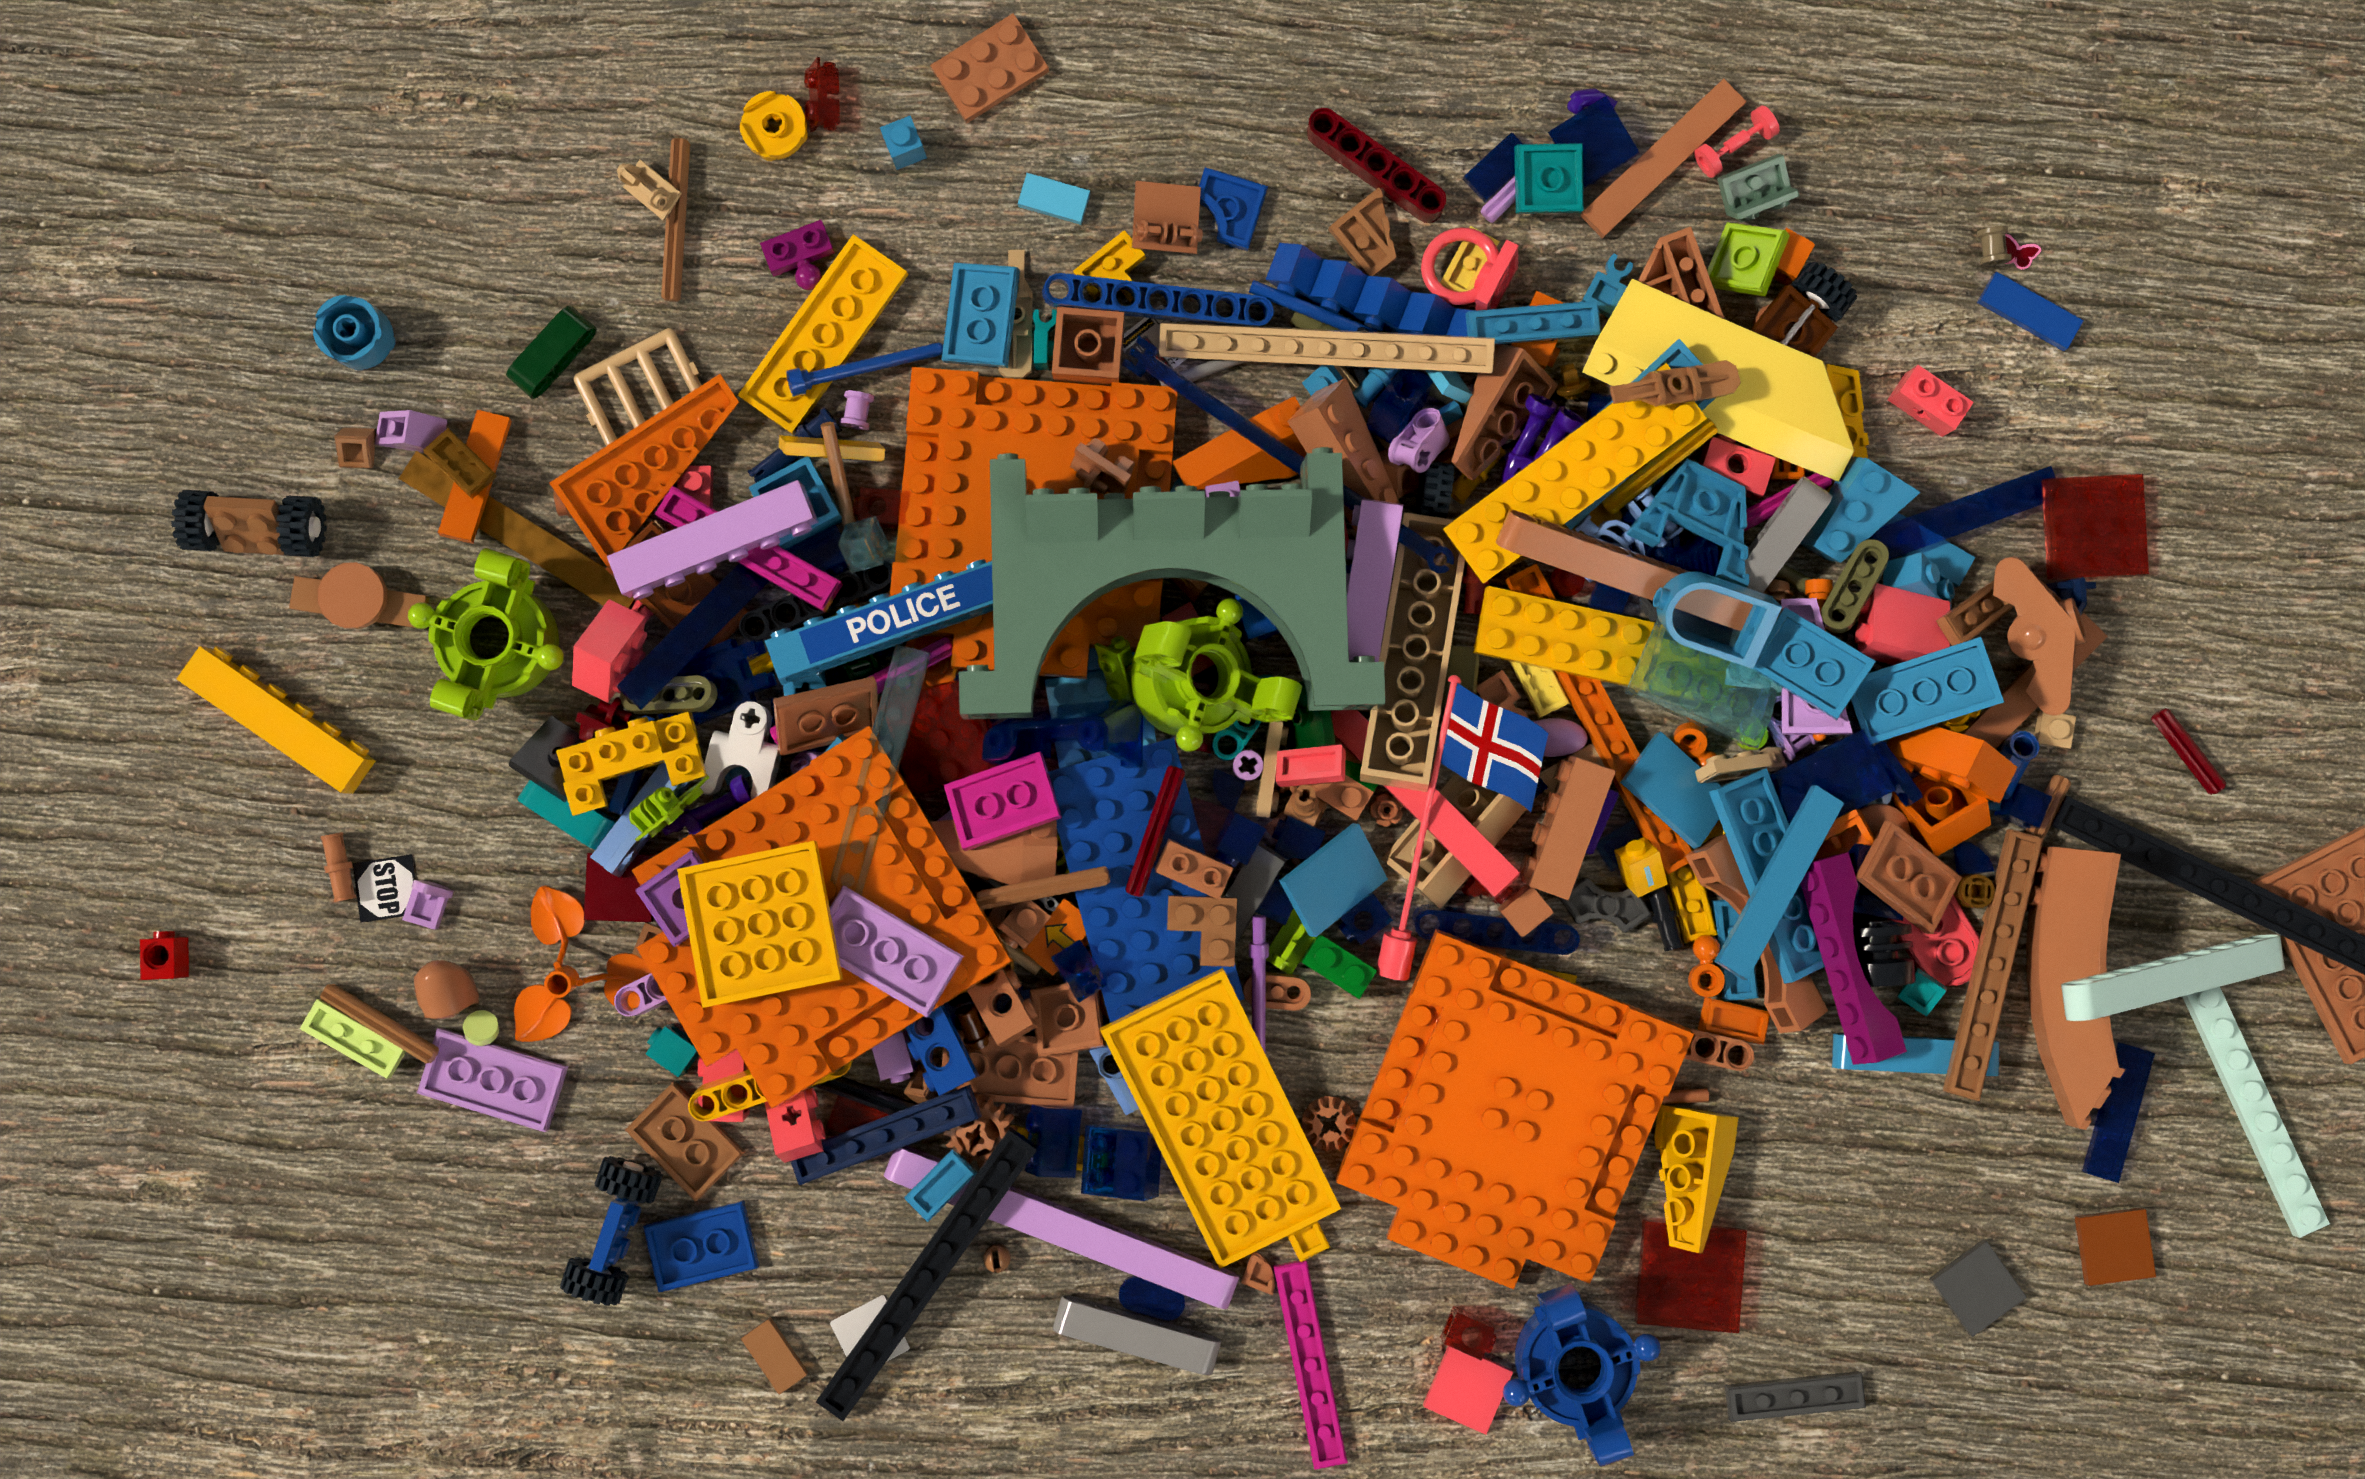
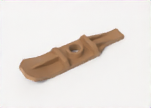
(1696, 384)

